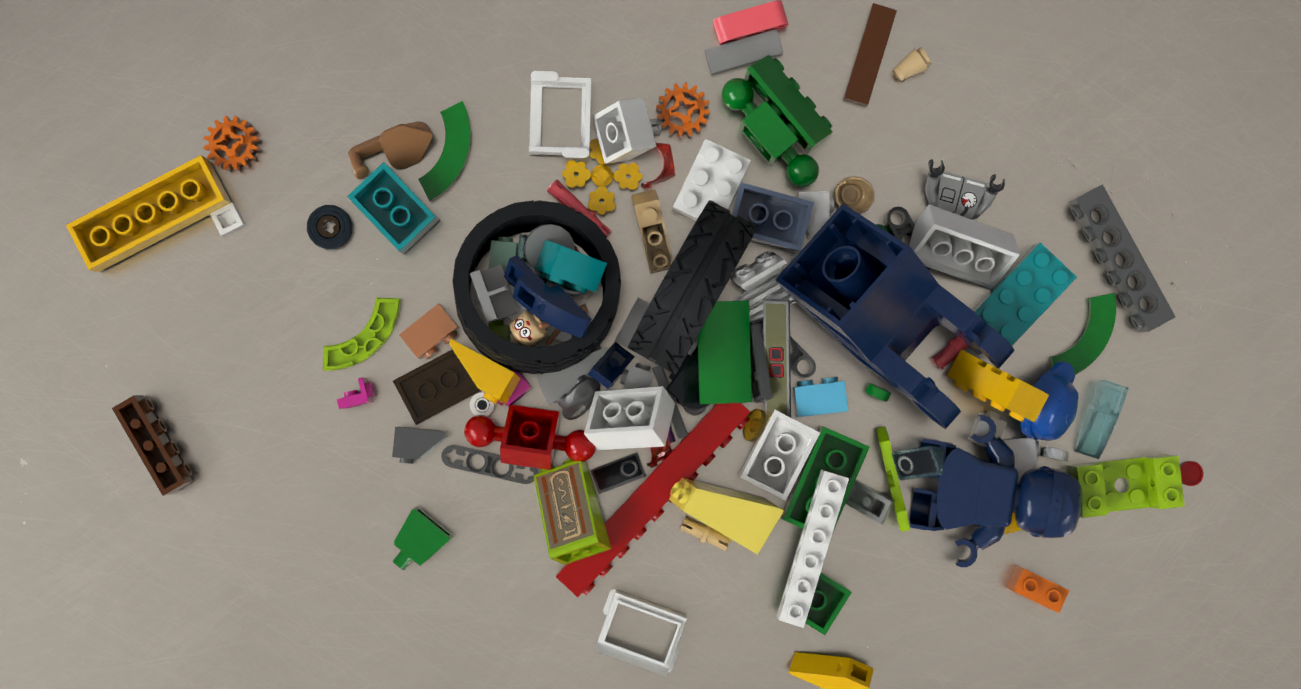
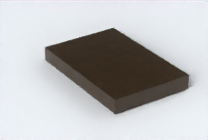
(435, 387)

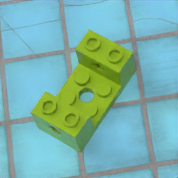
(1149, 480)

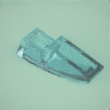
(1101, 418)

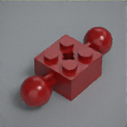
(528, 437)

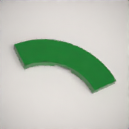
(454, 153)
(1095, 337)

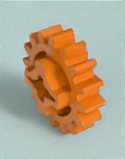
(694, 106)
(221, 144)

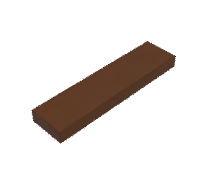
(870, 54)

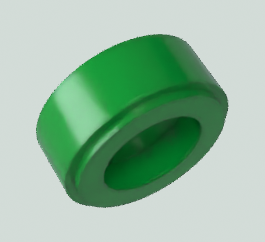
(878, 392)

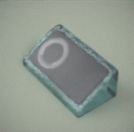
(918, 462)

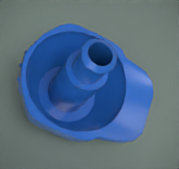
(1060, 406)

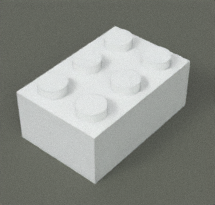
(712, 177)
(630, 418)

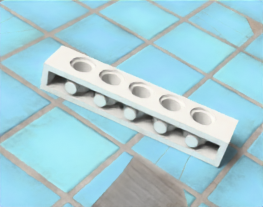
(812, 548)

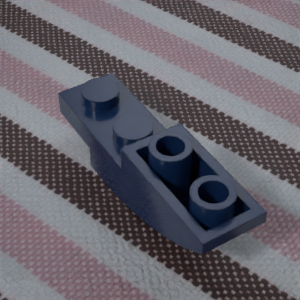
(546, 303)

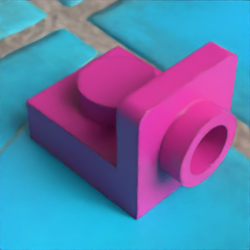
(353, 399)

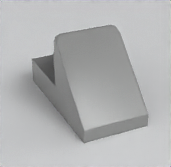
(870, 502)

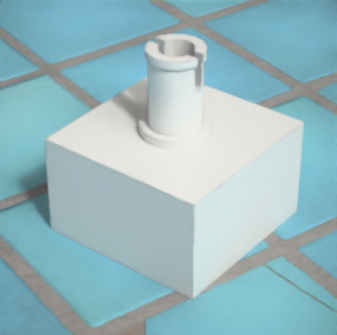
(625, 130)

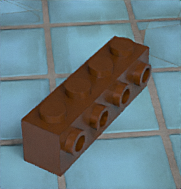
(152, 444)

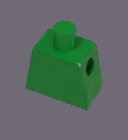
(419, 539)

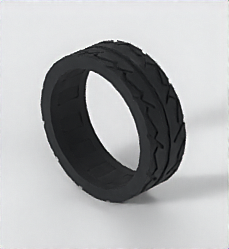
(524, 218)
(692, 286)

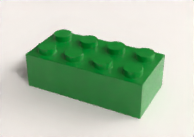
(830, 453)

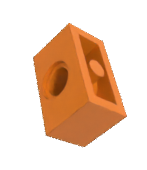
(1038, 589)

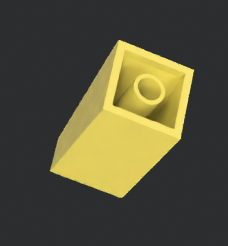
(733, 513)

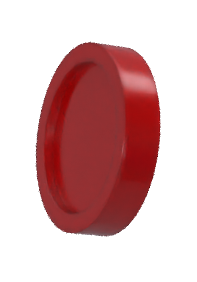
(1191, 473)

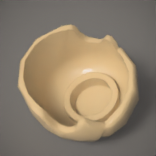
(854, 193)

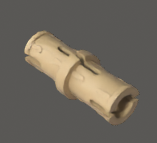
(705, 533)

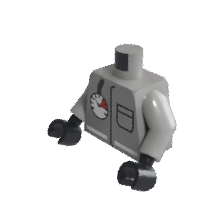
(958, 193)

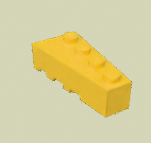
(998, 386)

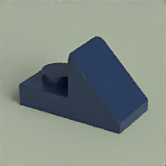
(611, 365)

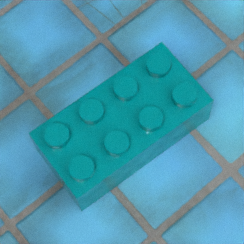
(1024, 293)

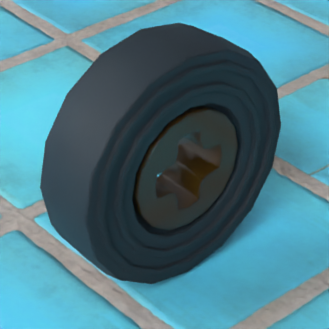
(316, 227)

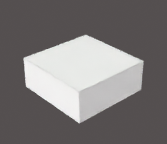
(227, 219)

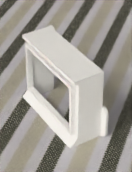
(551, 80)
(634, 658)

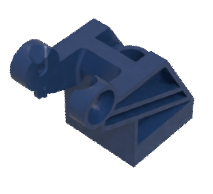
(883, 305)

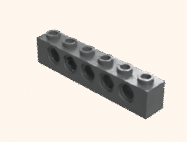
(1135, 265)

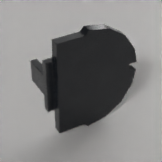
(686, 383)

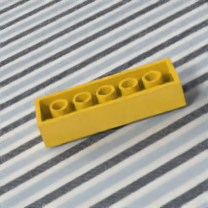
(148, 214)

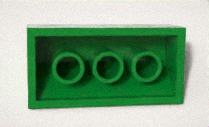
(777, 89)

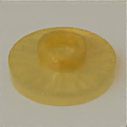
(755, 426)

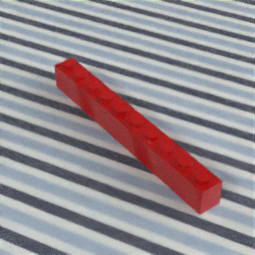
(654, 492)

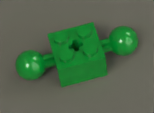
(769, 132)

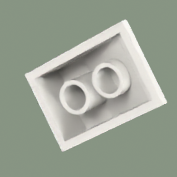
(779, 455)

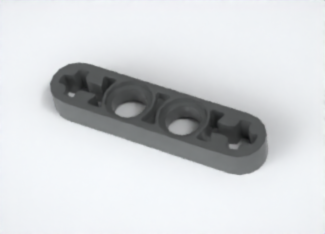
(489, 466)

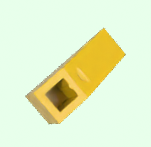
(831, 671)

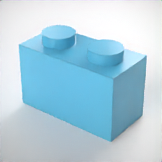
(820, 398)

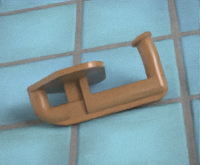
(401, 144)

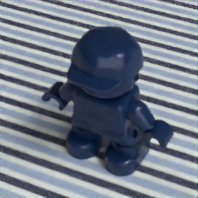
(987, 494)

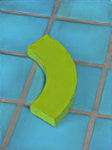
(368, 341)
(892, 478)

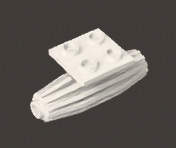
(760, 283)

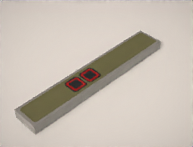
(777, 352)

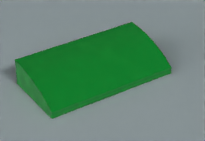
(725, 355)

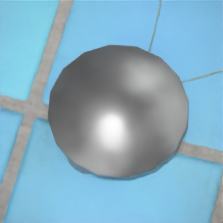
(579, 398)

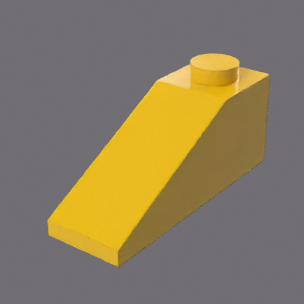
(488, 376)

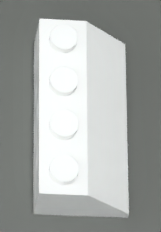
(963, 246)

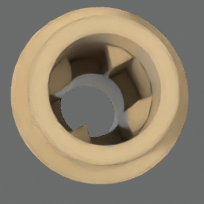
(912, 64)

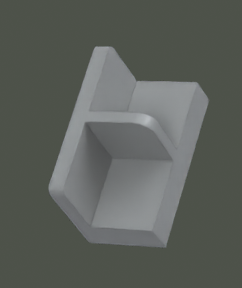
(494, 293)

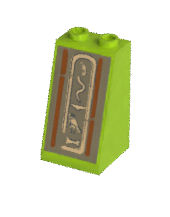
(570, 512)

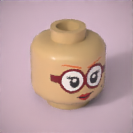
(526, 329)

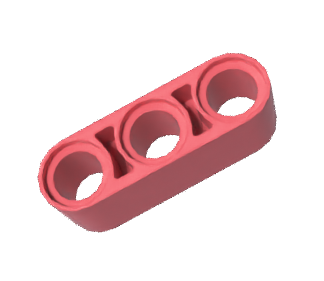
(750, 22)

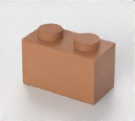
(429, 332)

